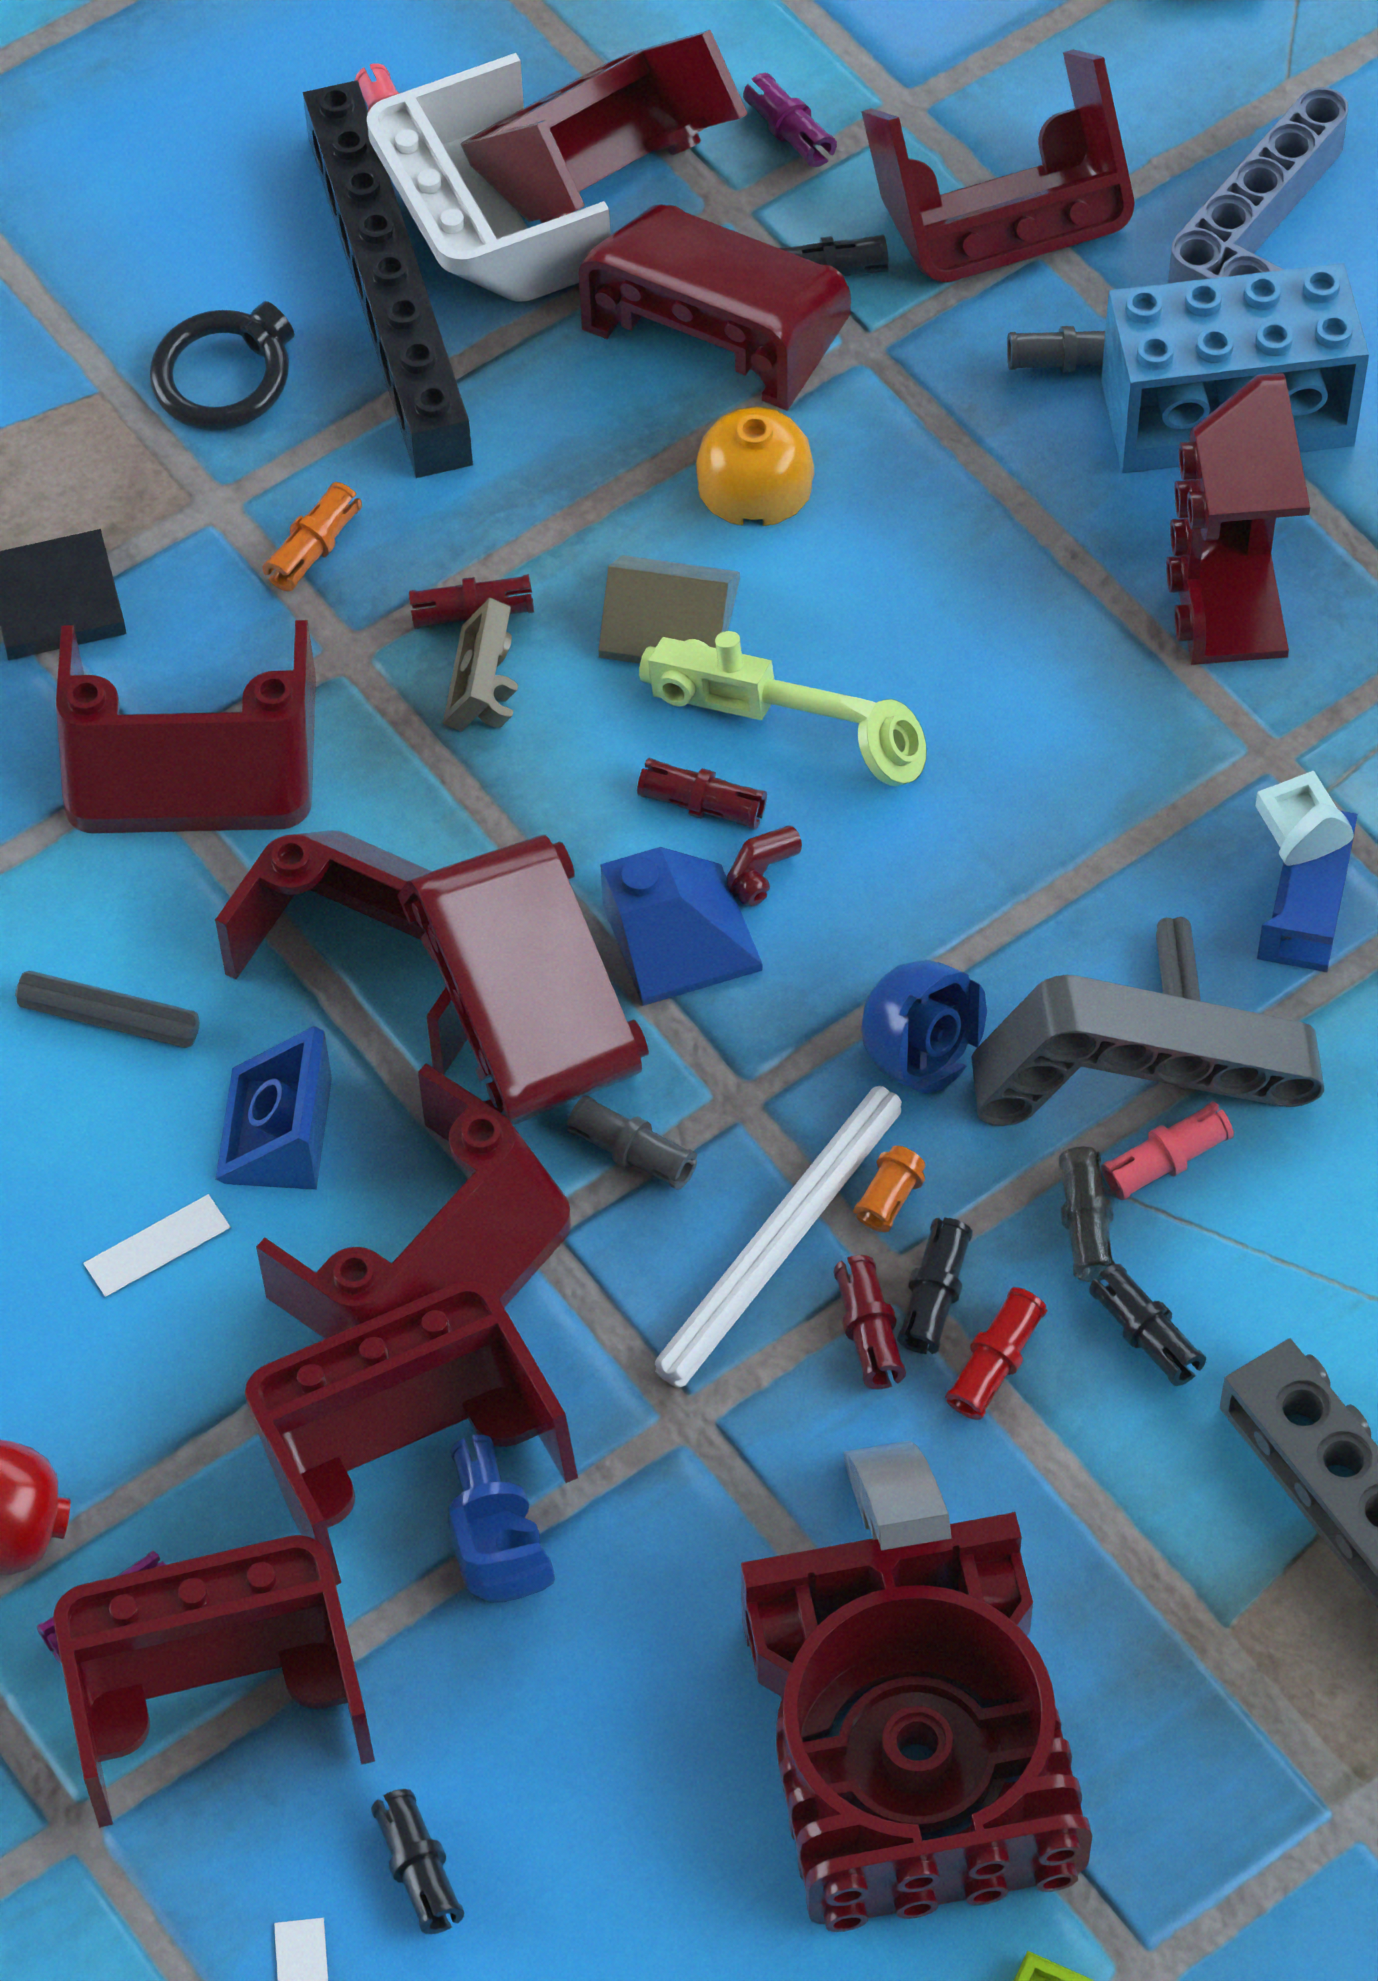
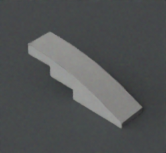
(897, 1495)

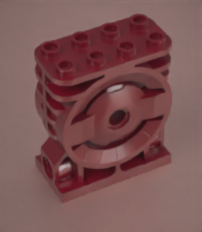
(923, 1621)

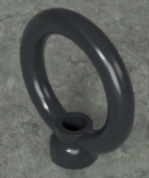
(263, 330)

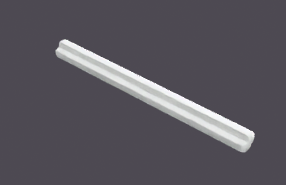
(777, 1237)

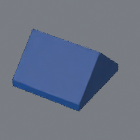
(277, 1115)

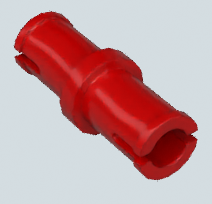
(996, 1353)

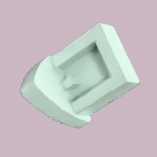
(1303, 819)

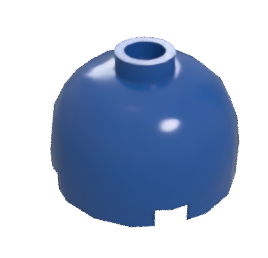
(922, 1023)

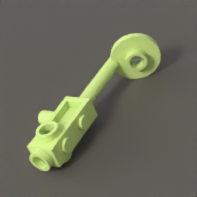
(746, 687)

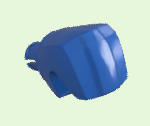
(489, 1530)

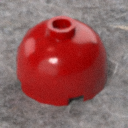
(28, 1507)

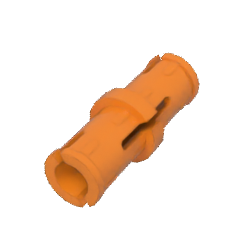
(312, 536)

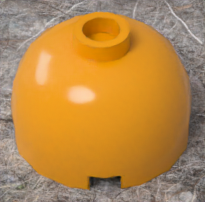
(754, 466)

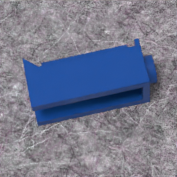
(1307, 910)

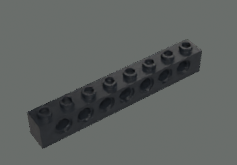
(388, 282)

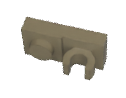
(473, 681)

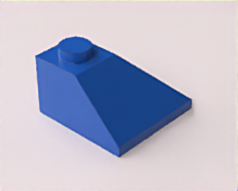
(676, 923)

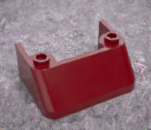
(604, 123)
(1067, 200)
(187, 767)
(346, 873)
(488, 1232)
(393, 1385)
(197, 1628)

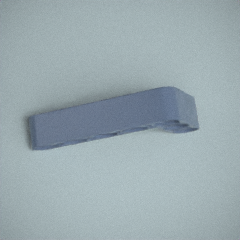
(1262, 191)

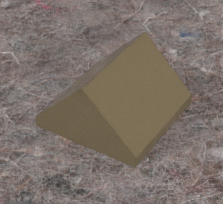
(661, 600)

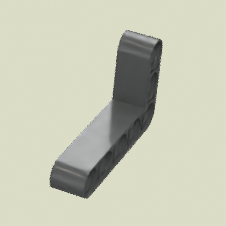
(1140, 1035)

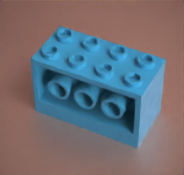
(1195, 343)

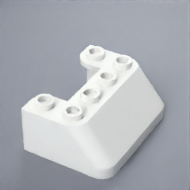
(454, 207)

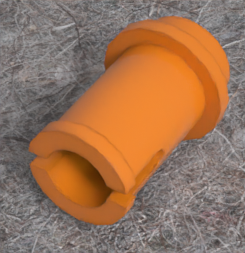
(897, 1175)

